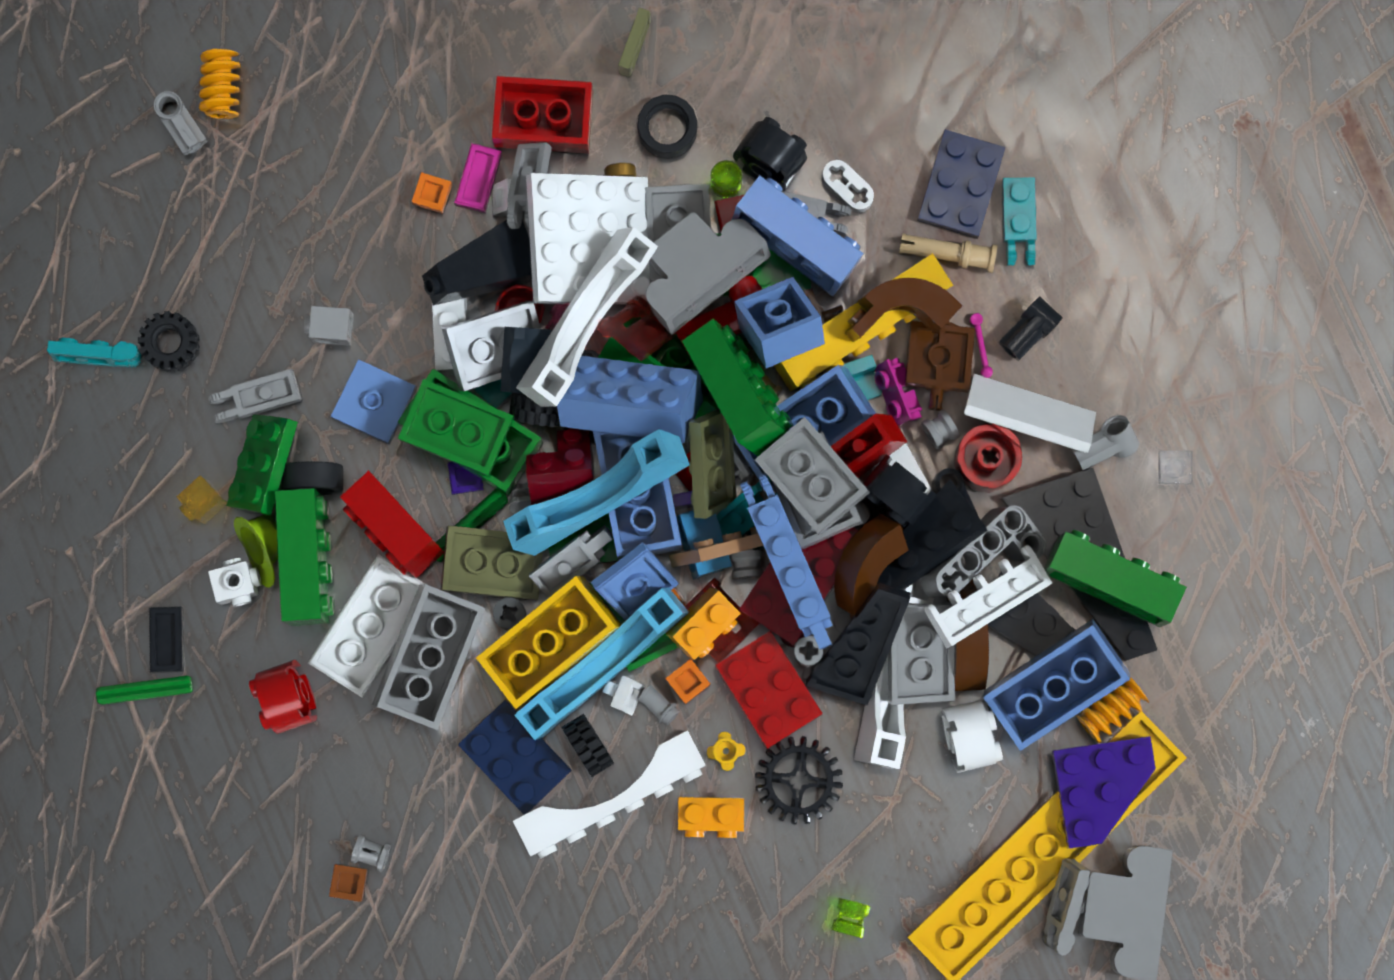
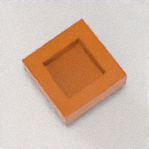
(431, 193)
(688, 681)

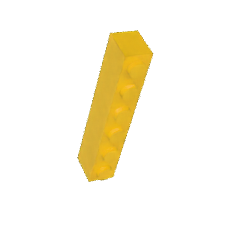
(803, 368)

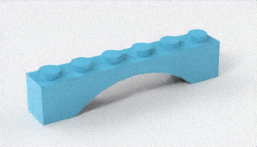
(641, 468)
(602, 664)

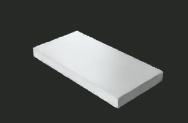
(1030, 413)
(367, 627)

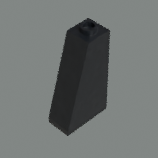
(482, 266)

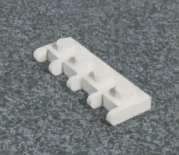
(990, 599)

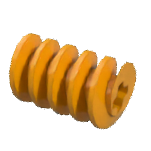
(217, 83)
(1111, 708)

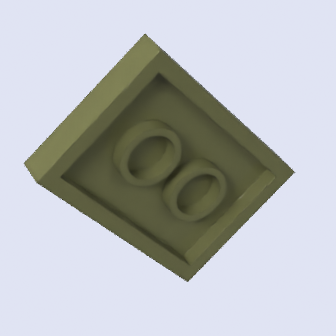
(711, 464)
(487, 565)

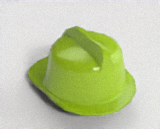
(260, 544)

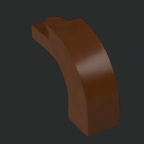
(916, 296)
(865, 559)
(972, 654)

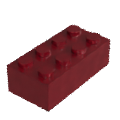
(767, 600)

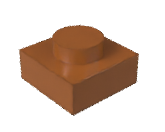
(348, 882)

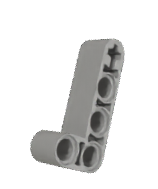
(977, 556)

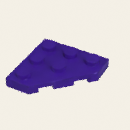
(1099, 785)

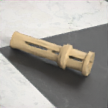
(965, 253)

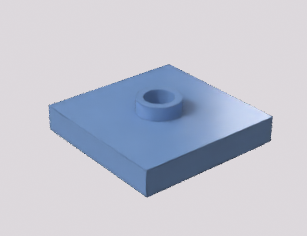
(373, 401)
(633, 581)

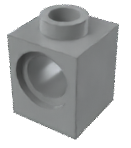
(329, 325)

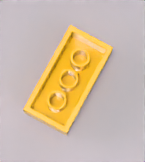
(549, 641)

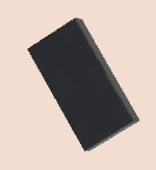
(166, 639)

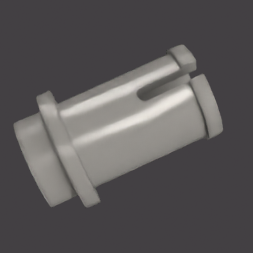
(659, 705)

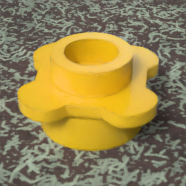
(726, 760)

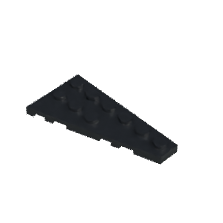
(1079, 505)

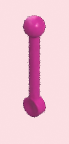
(976, 321)

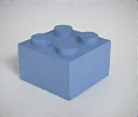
(779, 322)

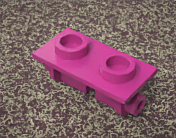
(900, 404)

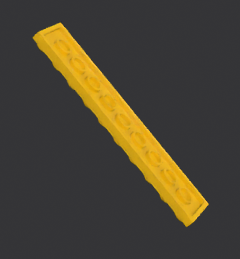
(1020, 872)

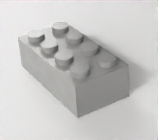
(428, 656)

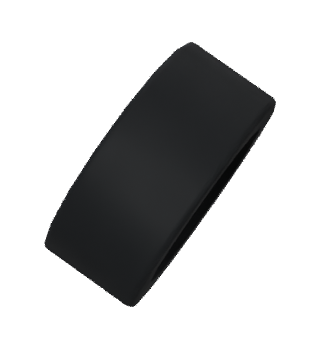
(667, 102)
(322, 476)

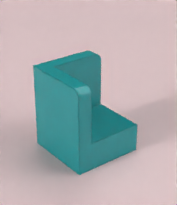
(863, 372)

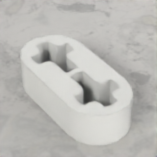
(842, 191)

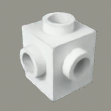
(225, 577)

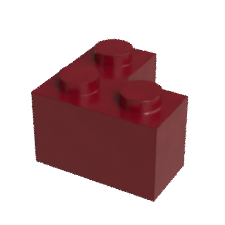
(561, 471)

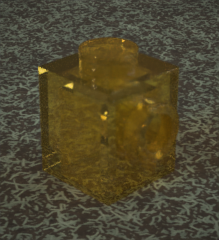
(201, 500)

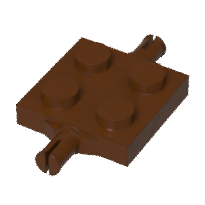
(939, 360)

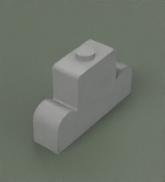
(700, 267)
(1130, 911)

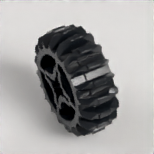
(802, 752)

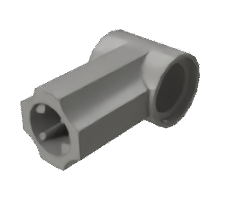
(180, 123)
(1114, 439)

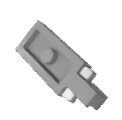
(571, 561)

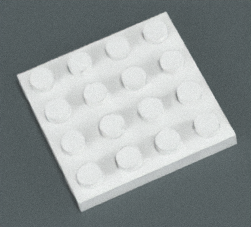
(573, 224)

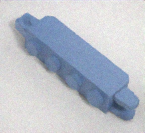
(789, 563)

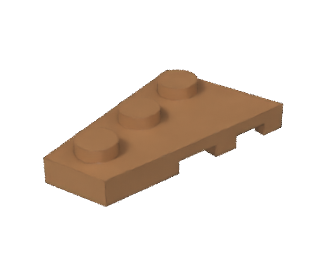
(707, 550)

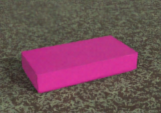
(478, 178)

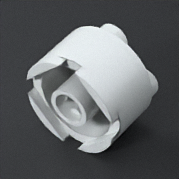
(970, 735)

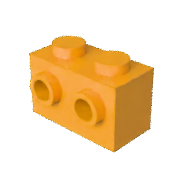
(705, 622)
(711, 814)

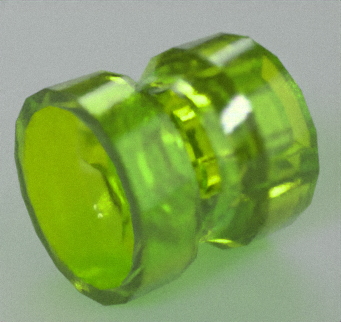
(726, 172)
(852, 910)

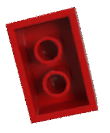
(543, 112)
(390, 526)
(768, 690)

